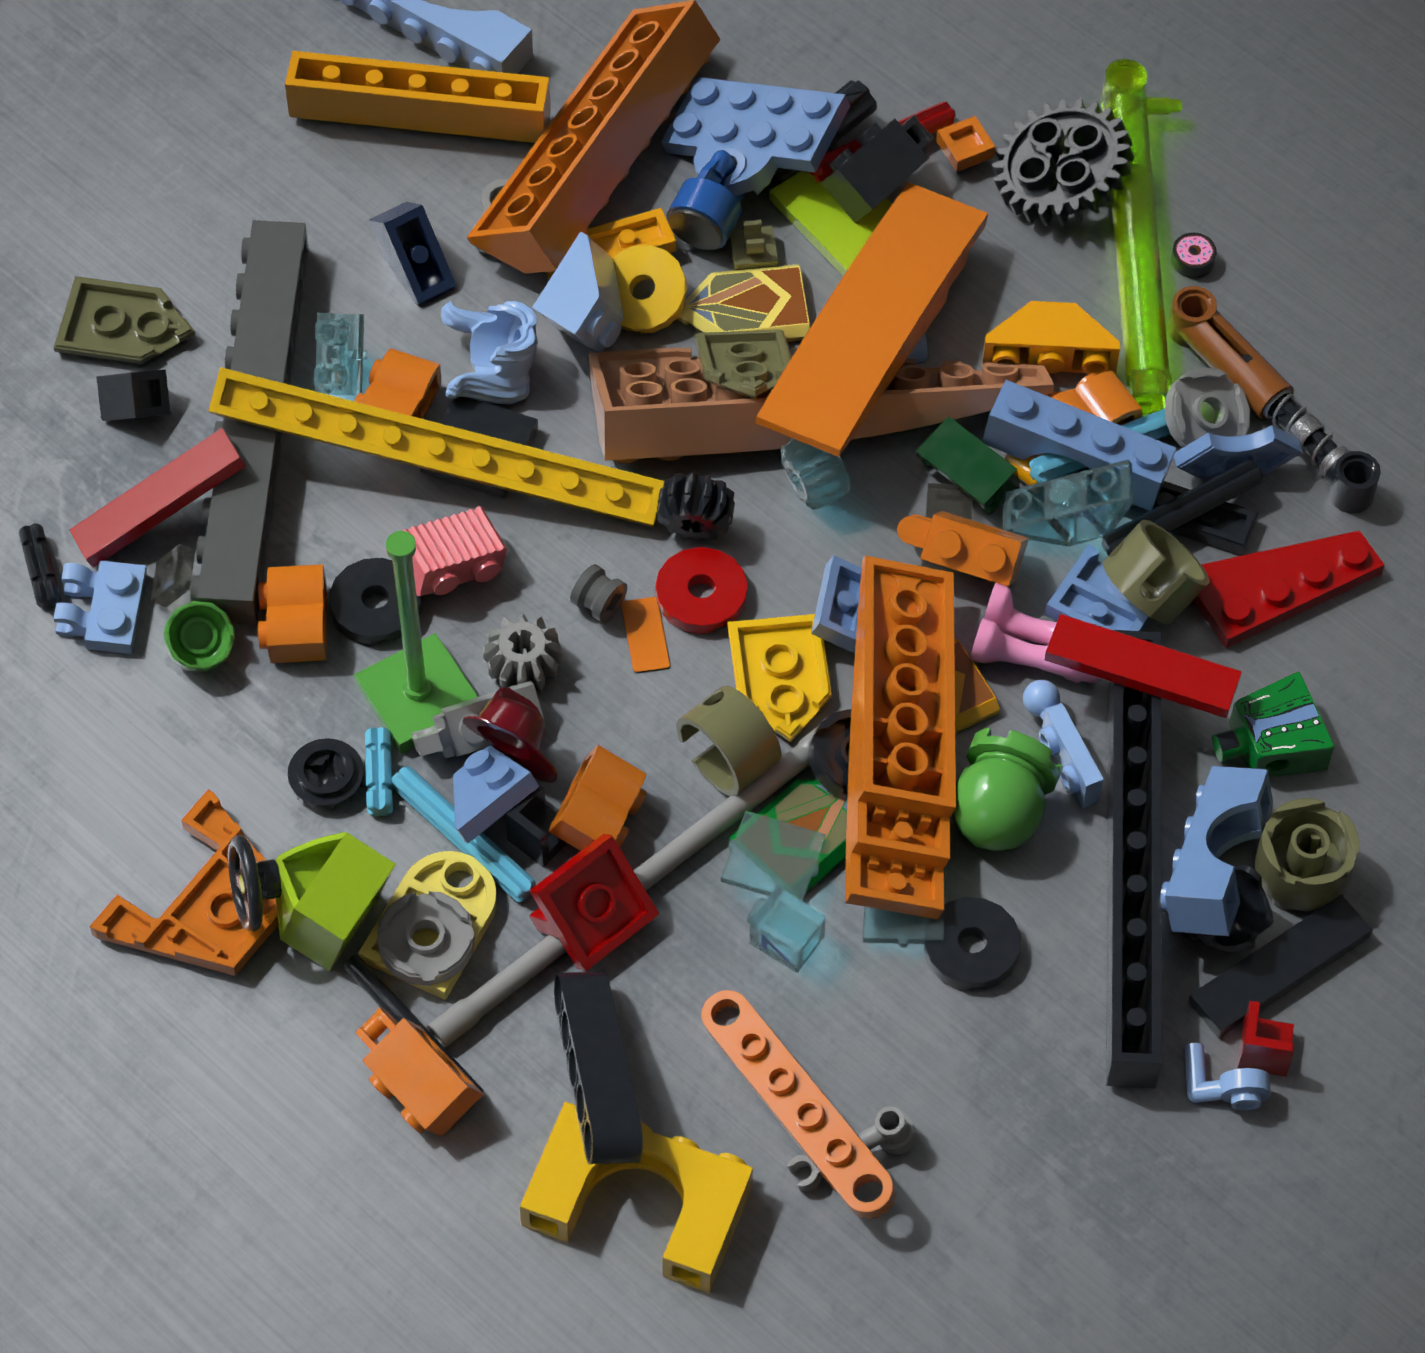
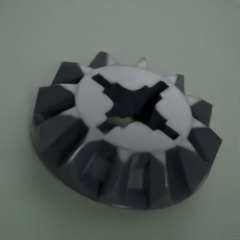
(316, 758)

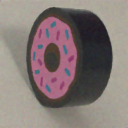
(1193, 254)

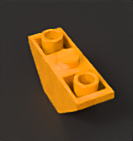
(1053, 336)

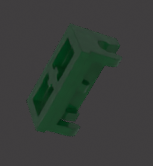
(969, 464)

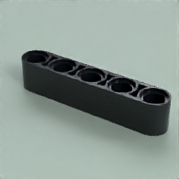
(597, 1068)

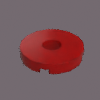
(696, 567)

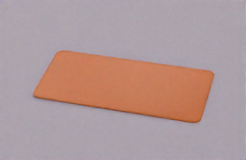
(645, 634)

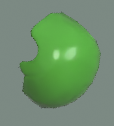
(199, 636)

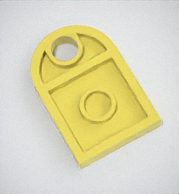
(430, 875)

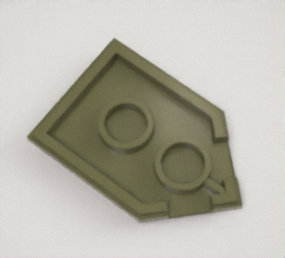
(119, 321)
(743, 360)

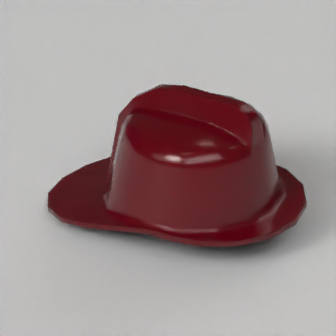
(514, 729)

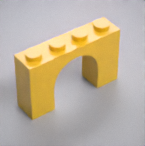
(709, 1186)

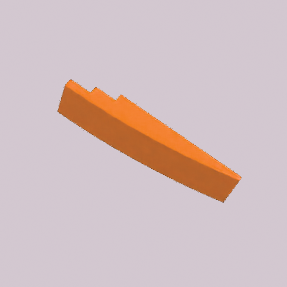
(873, 319)
(901, 739)

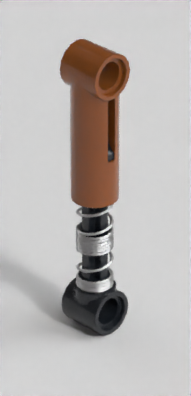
(1271, 396)

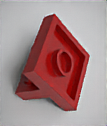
(592, 903)

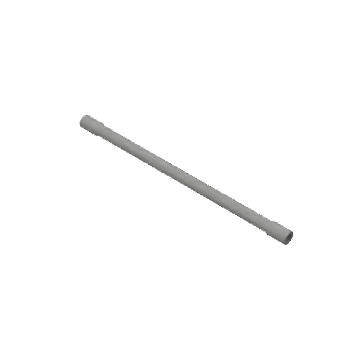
(468, 1011)

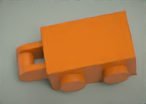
(966, 545)
(416, 1073)

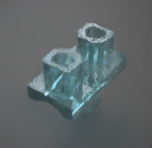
(339, 353)

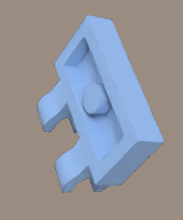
(114, 608)

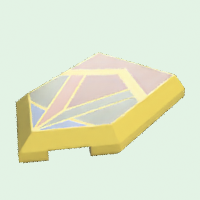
(749, 302)

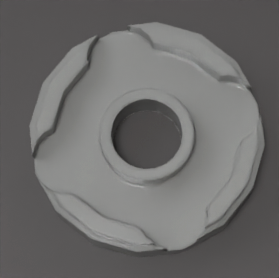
(1209, 386)
(425, 963)

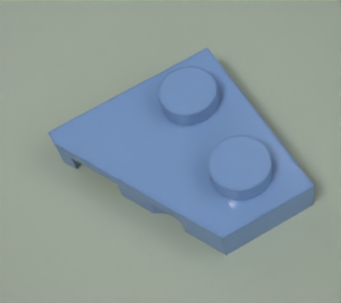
(1093, 597)

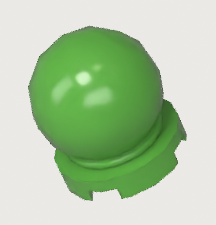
(1004, 790)

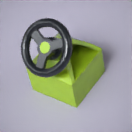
(318, 889)

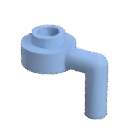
(1241, 1087)

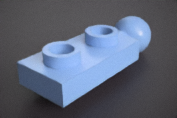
(1059, 733)

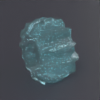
(814, 474)

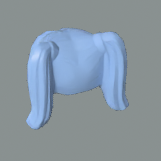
(500, 350)

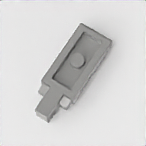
(450, 732)

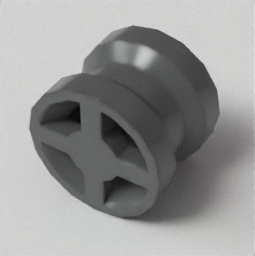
(598, 593)

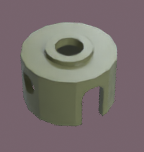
(1155, 572)
(741, 740)

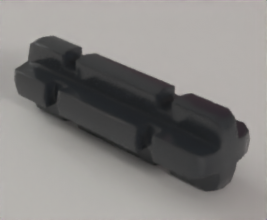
(39, 565)

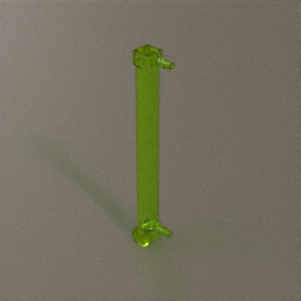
(1137, 239)

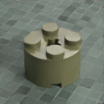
(1306, 854)

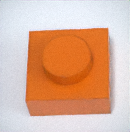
(965, 143)

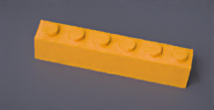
(417, 96)

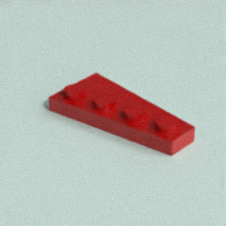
(1279, 583)

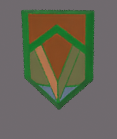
(814, 808)

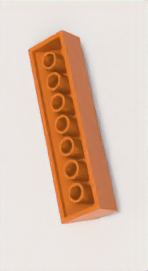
(596, 137)

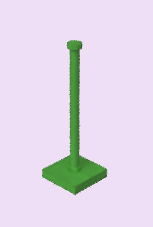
(421, 677)

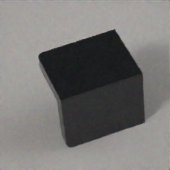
(133, 395)
(529, 828)

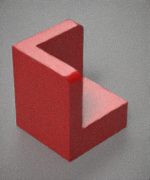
(1265, 1043)

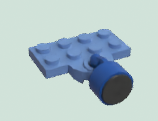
(738, 143)

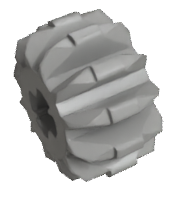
(522, 652)

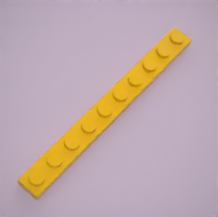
(435, 447)

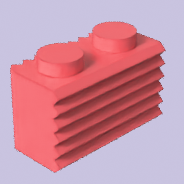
(456, 552)

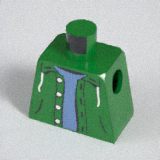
(1277, 730)

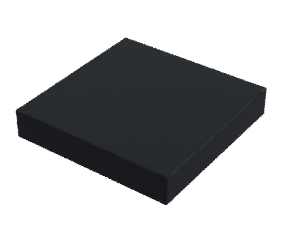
(489, 421)

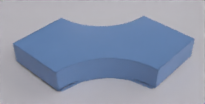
(1217, 454)

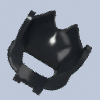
(1251, 918)

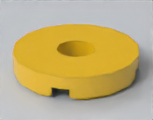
(670, 291)

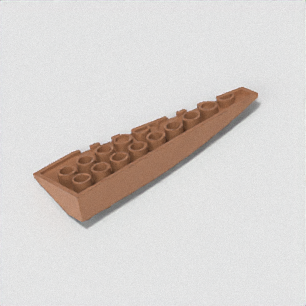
(665, 409)

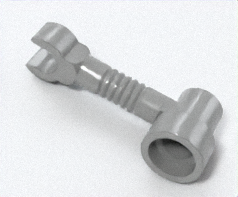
(891, 1141)

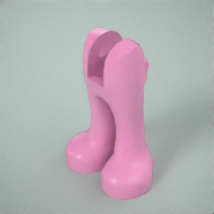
(1002, 636)

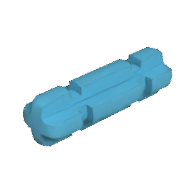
(378, 771)

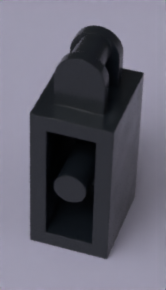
(878, 166)

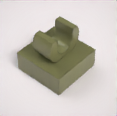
(753, 246)

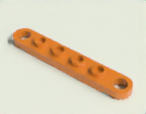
(798, 1104)

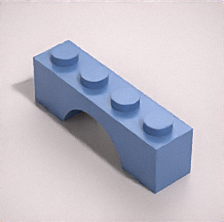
(1033, 424)
(1202, 887)

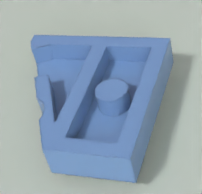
(838, 604)
(487, 790)

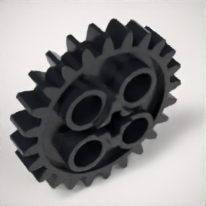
(1063, 162)

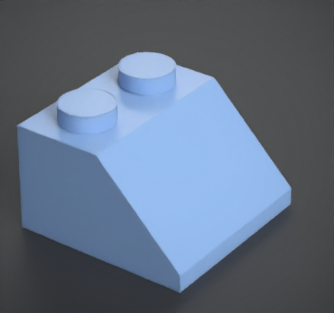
(584, 296)

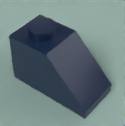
(412, 251)

